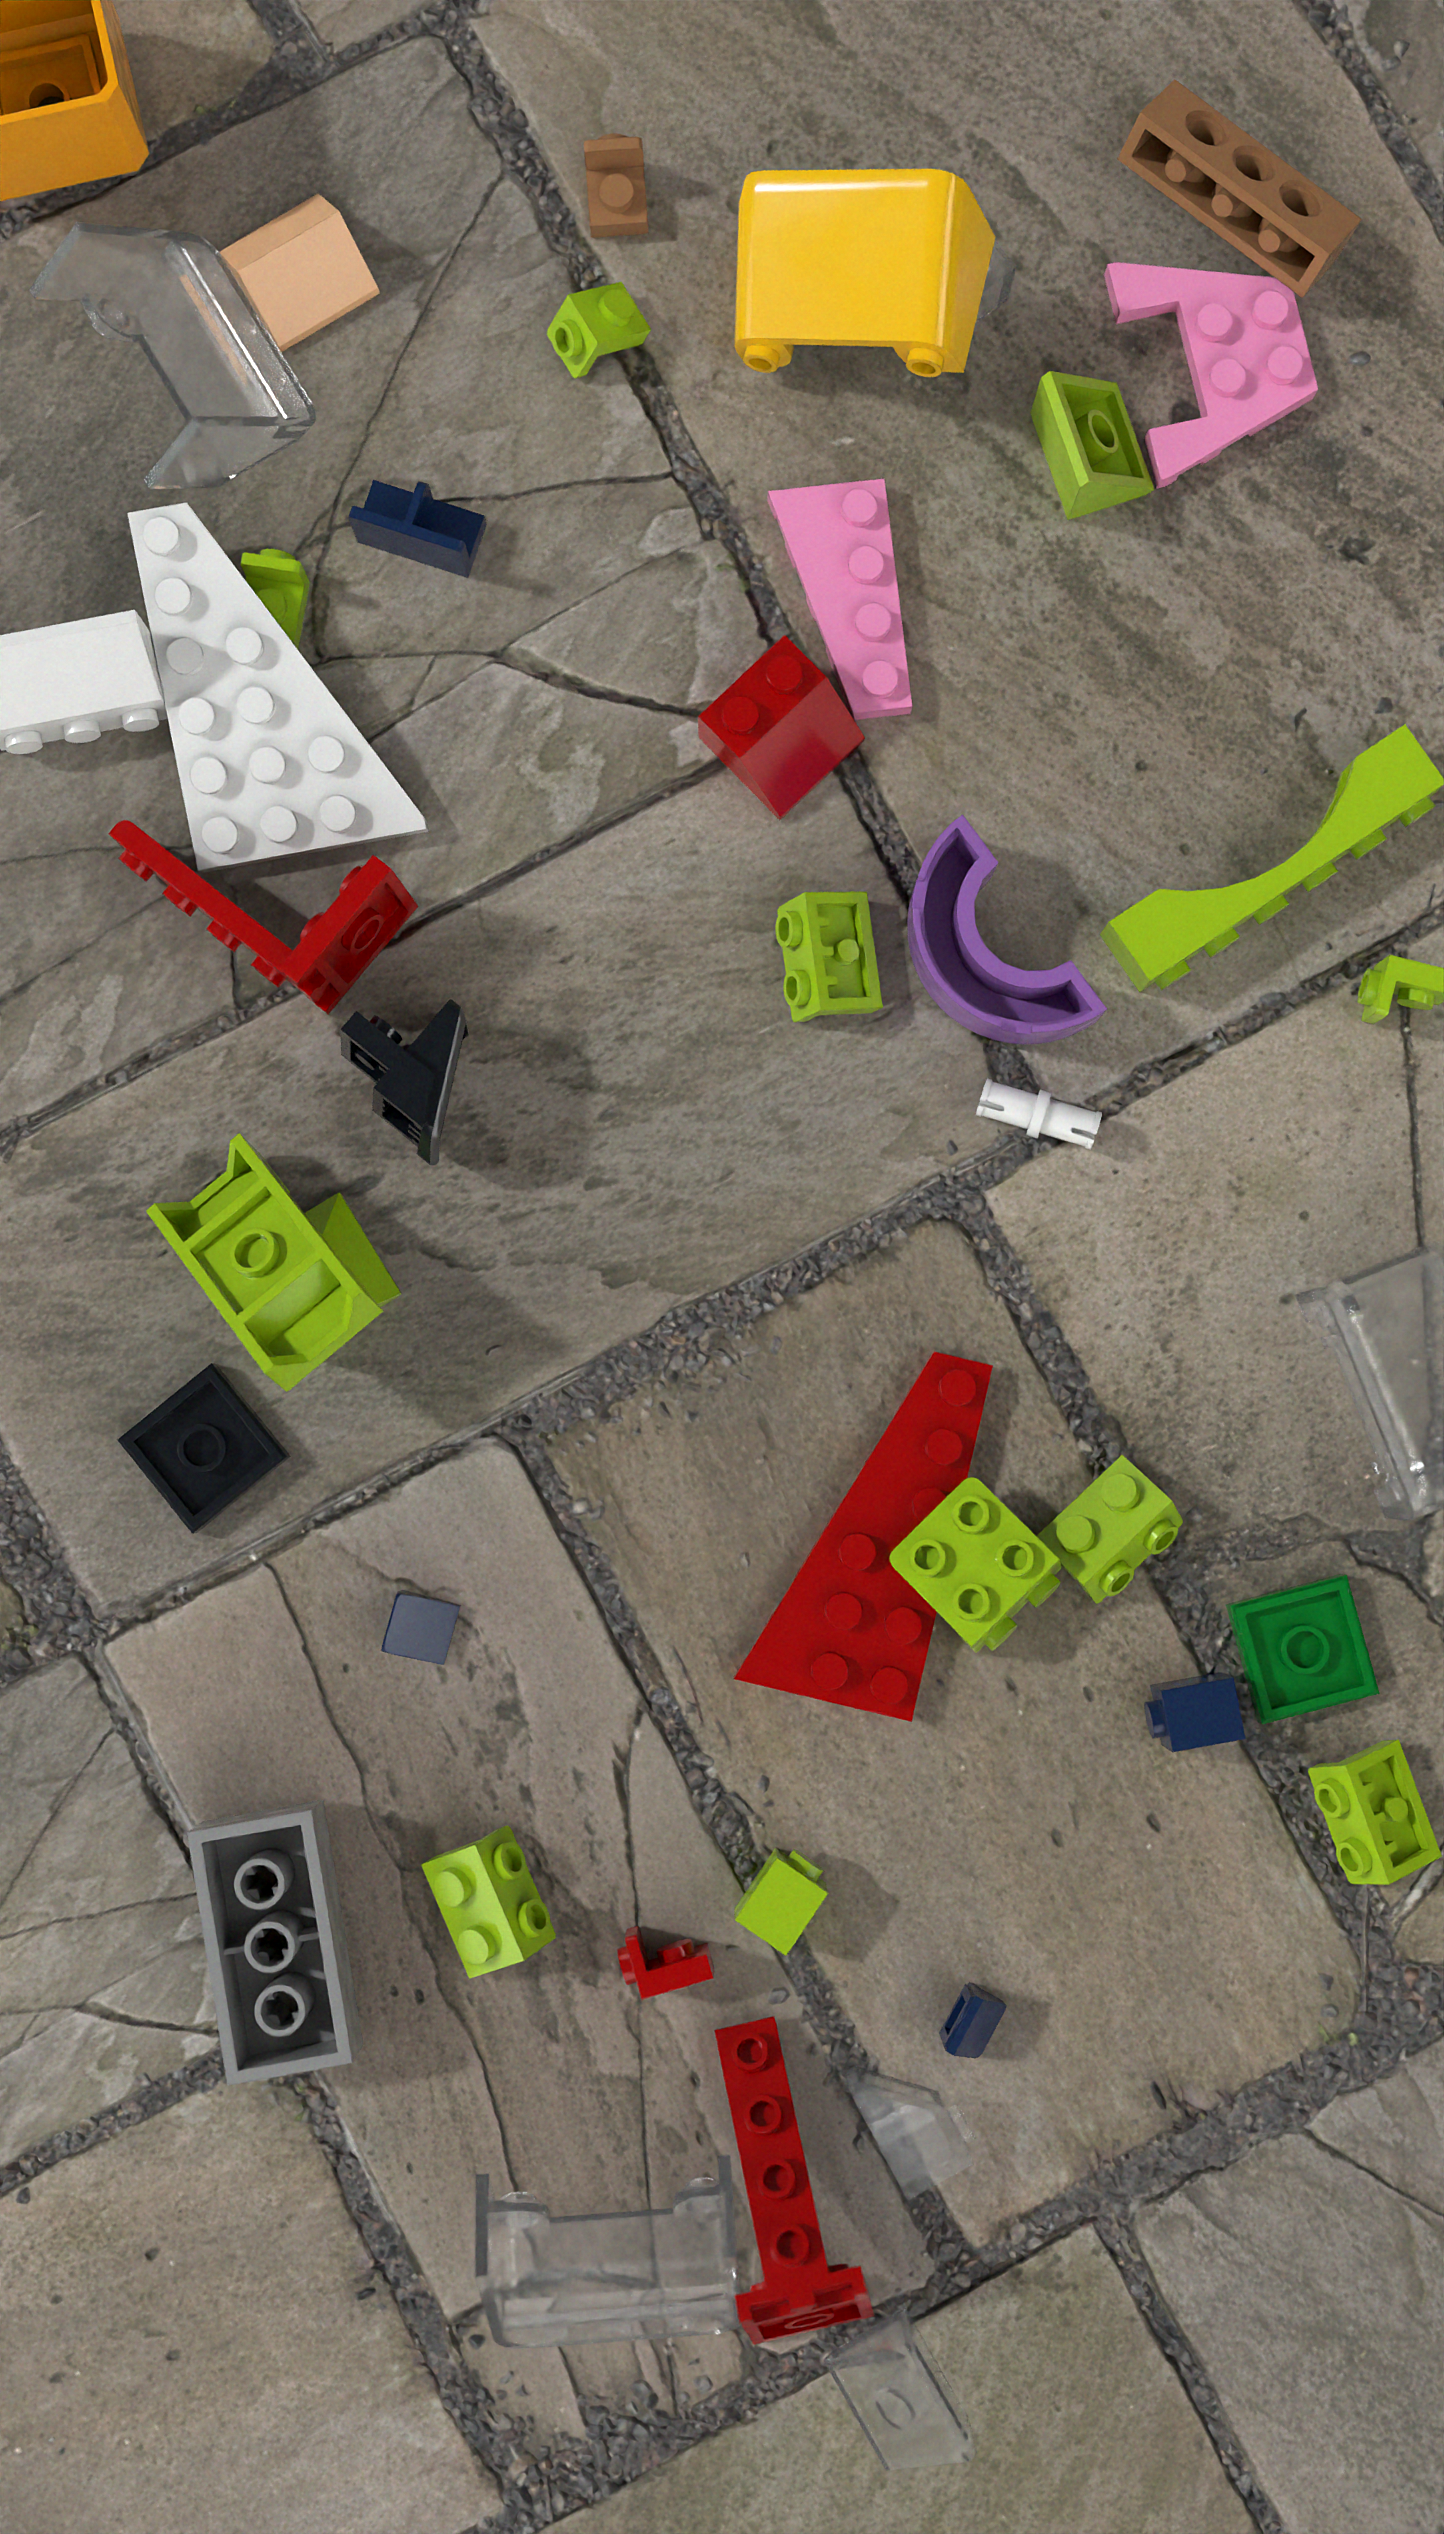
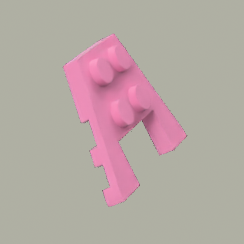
(1240, 350)

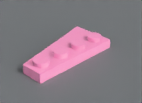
(848, 572)

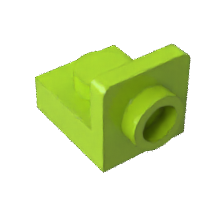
(280, 586)
(1414, 982)

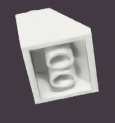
(78, 682)

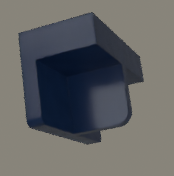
(419, 527)

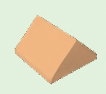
(301, 271)

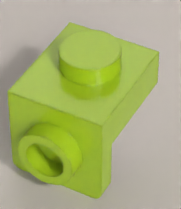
(595, 325)

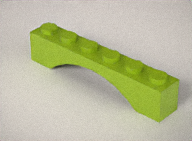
(1173, 926)

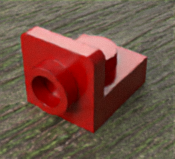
(676, 1967)

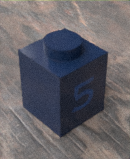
(1195, 1712)

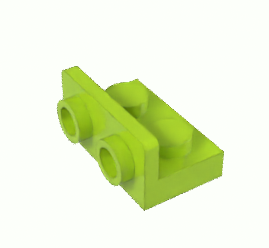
(828, 955)
(1375, 1814)

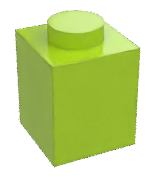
(782, 1899)

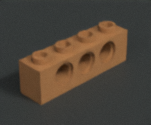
(1238, 188)

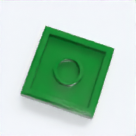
(1302, 1649)

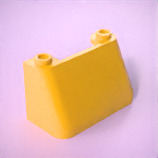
(859, 265)

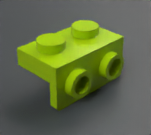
(1112, 1529)
(489, 1902)

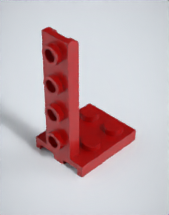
(332, 945)
(798, 2284)

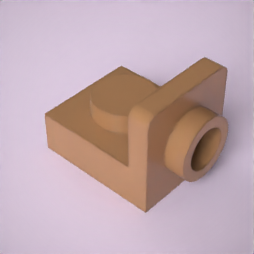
(616, 186)

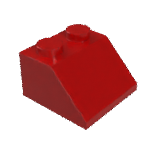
(780, 727)

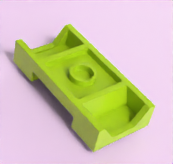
(267, 1267)

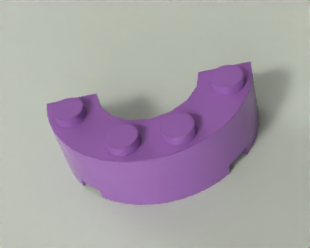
(965, 974)

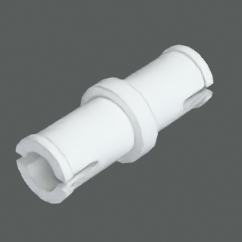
(1039, 1113)

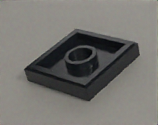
(203, 1448)

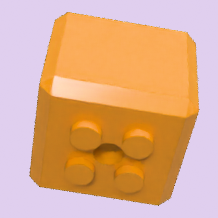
(72, 54)

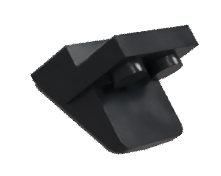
(413, 1082)

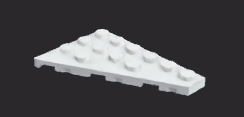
(253, 729)

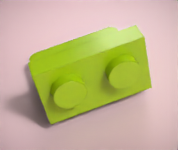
(977, 1564)

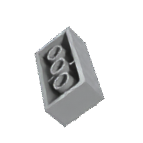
(246, 1971)

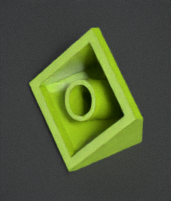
(1088, 443)

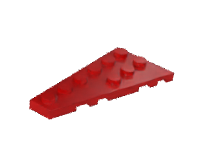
(849, 1619)

